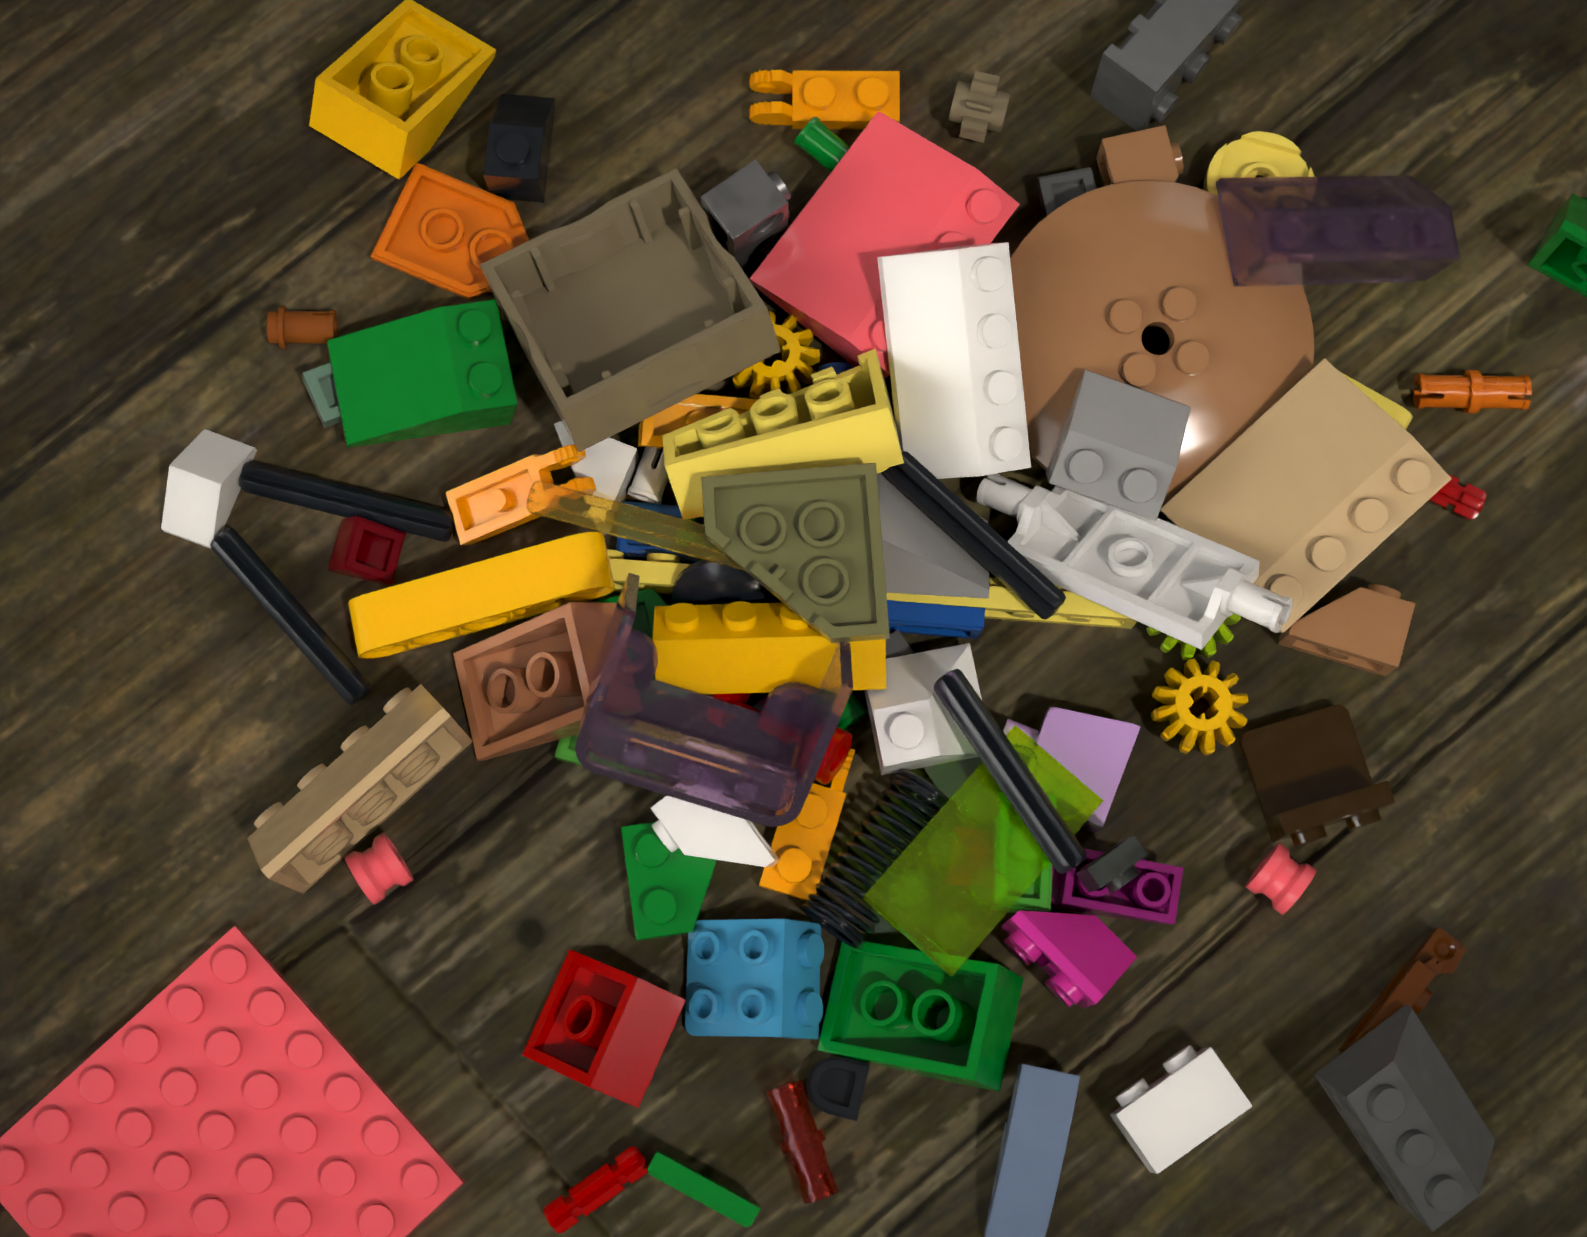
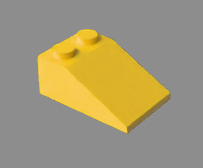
(398, 87)

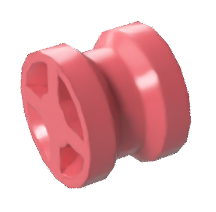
(378, 868)
(1280, 878)

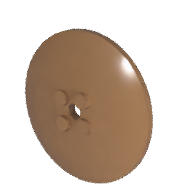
(1141, 260)

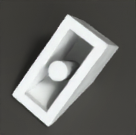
(710, 834)

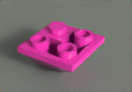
(1073, 950)

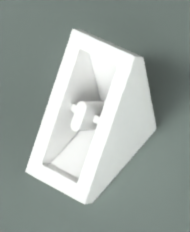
(608, 462)
(204, 487)

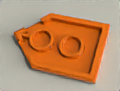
(446, 231)

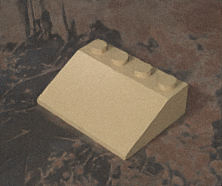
(1310, 487)
(357, 790)

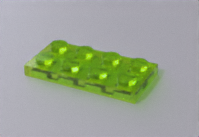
(974, 859)

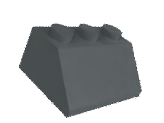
(1411, 1118)

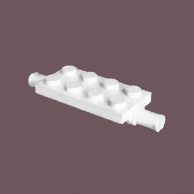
(1134, 563)

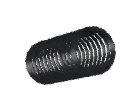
(922, 797)

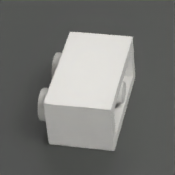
(1178, 1108)

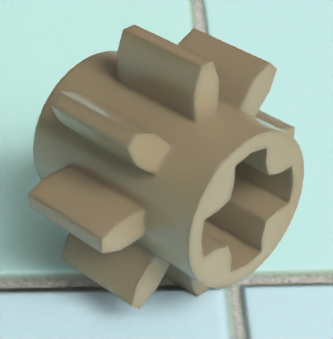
(979, 106)

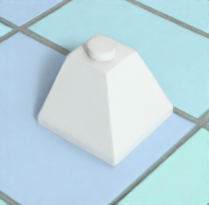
(909, 718)

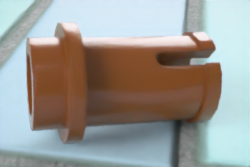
(301, 327)

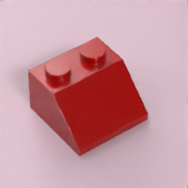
(604, 1028)

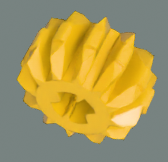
(786, 373)
(1219, 713)

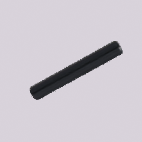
(346, 501)
(976, 536)
(291, 616)
(1009, 771)

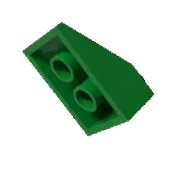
(424, 375)
(915, 1018)

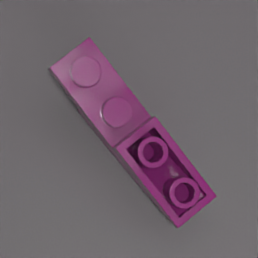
(1146, 898)

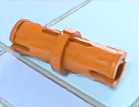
(1472, 391)

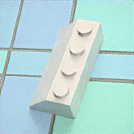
(955, 359)

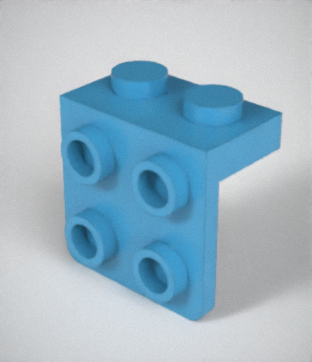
(754, 978)

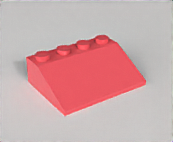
(879, 200)

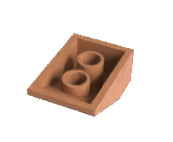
(532, 678)

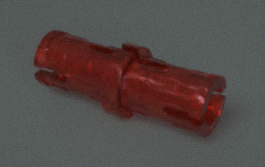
(802, 1141)

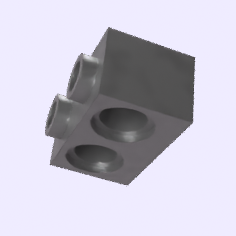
(748, 213)

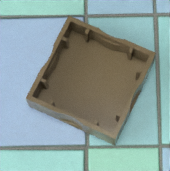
(630, 309)

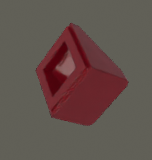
(366, 550)

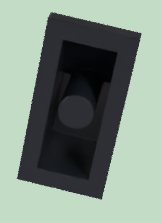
(519, 147)

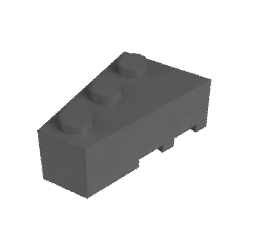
(1160, 54)

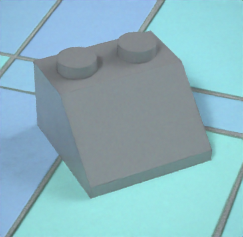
(1119, 445)

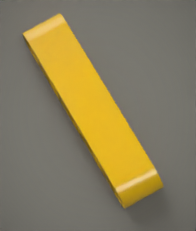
(481, 595)

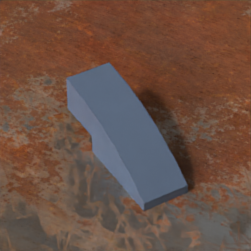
(1031, 1152)

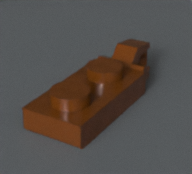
(1435, 956)

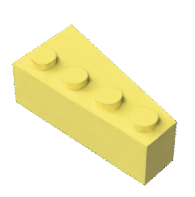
(822, 425)

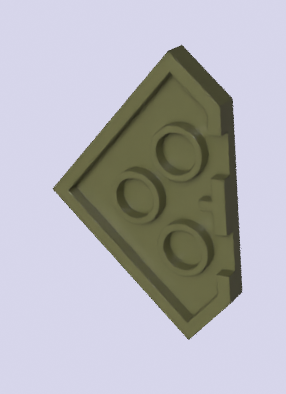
(808, 542)

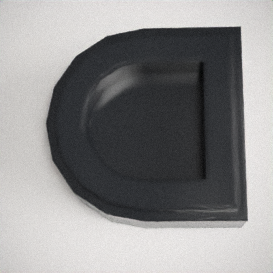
(838, 1086)

